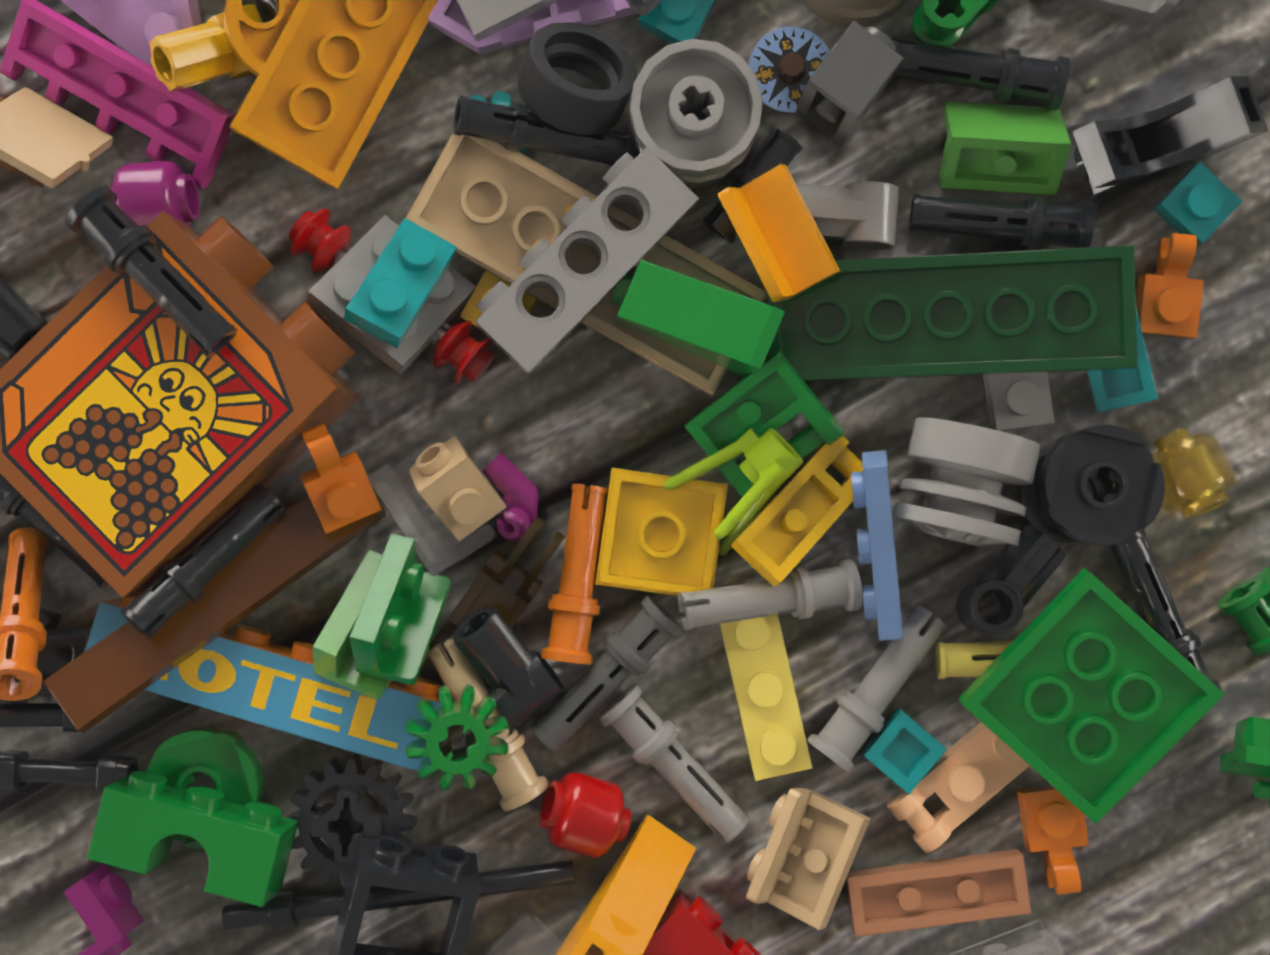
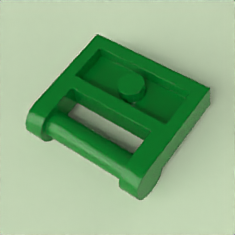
(760, 403)

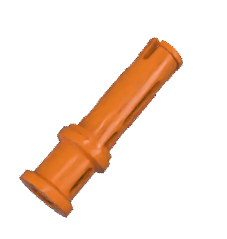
(573, 604)
(20, 629)

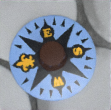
(784, 65)

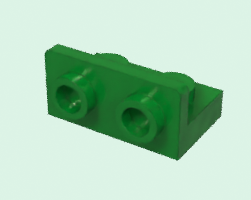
(398, 615)

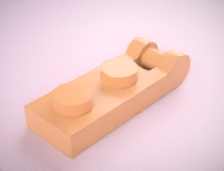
(964, 782)

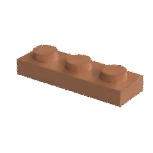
(937, 892)

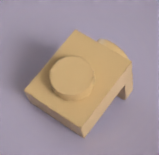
(455, 488)

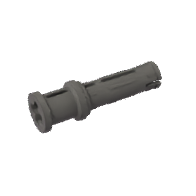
(626, 654)

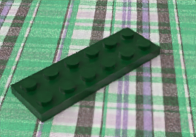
(965, 315)

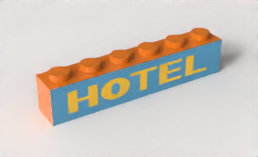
(278, 689)

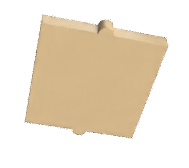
(47, 138)

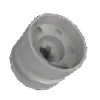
(966, 481)

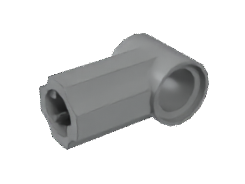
(857, 214)

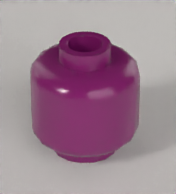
(156, 187)

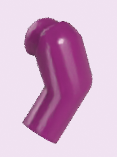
(518, 495)

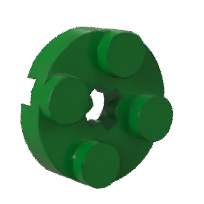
(217, 755)

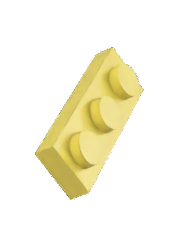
(765, 697)

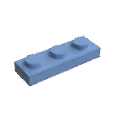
(877, 545)

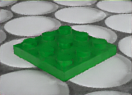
(1090, 696)

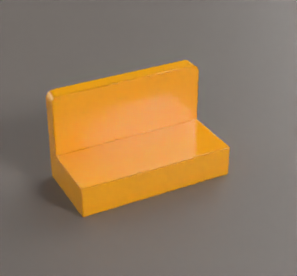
(779, 234)

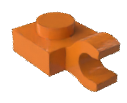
(1169, 300)
(337, 484)
(1055, 827)

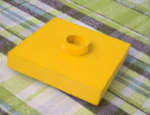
(658, 535)

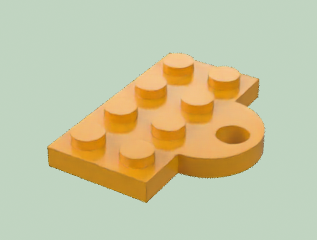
(321, 75)

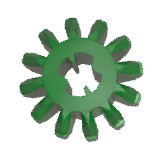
(435, 731)

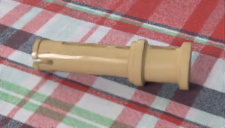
(514, 773)

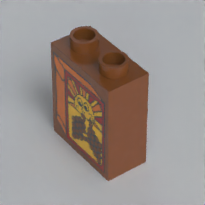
(140, 435)

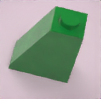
(697, 317)

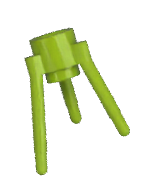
(767, 465)

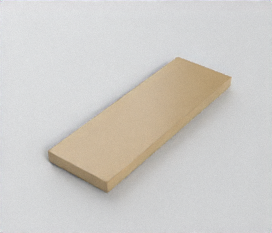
(502, 202)

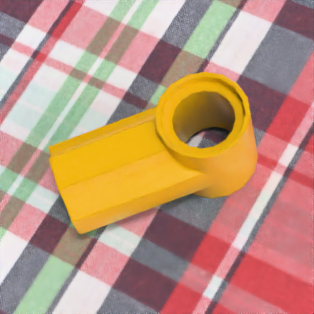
(198, 53)

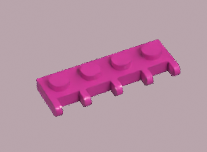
(118, 86)

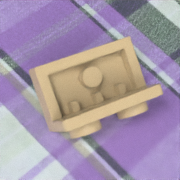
(806, 855)

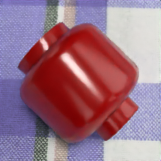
(584, 814)

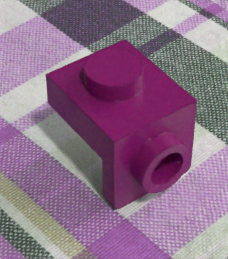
(106, 909)

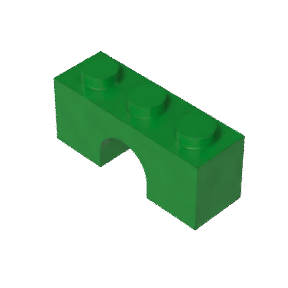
(244, 844)

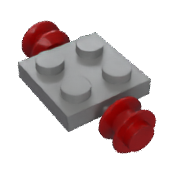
(349, 269)

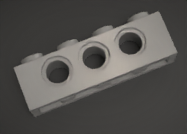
(661, 203)

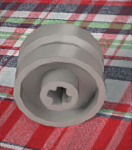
(701, 80)

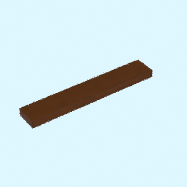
(129, 662)

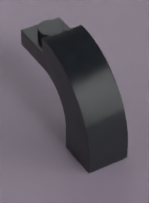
(1168, 137)

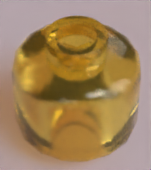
(1194, 473)

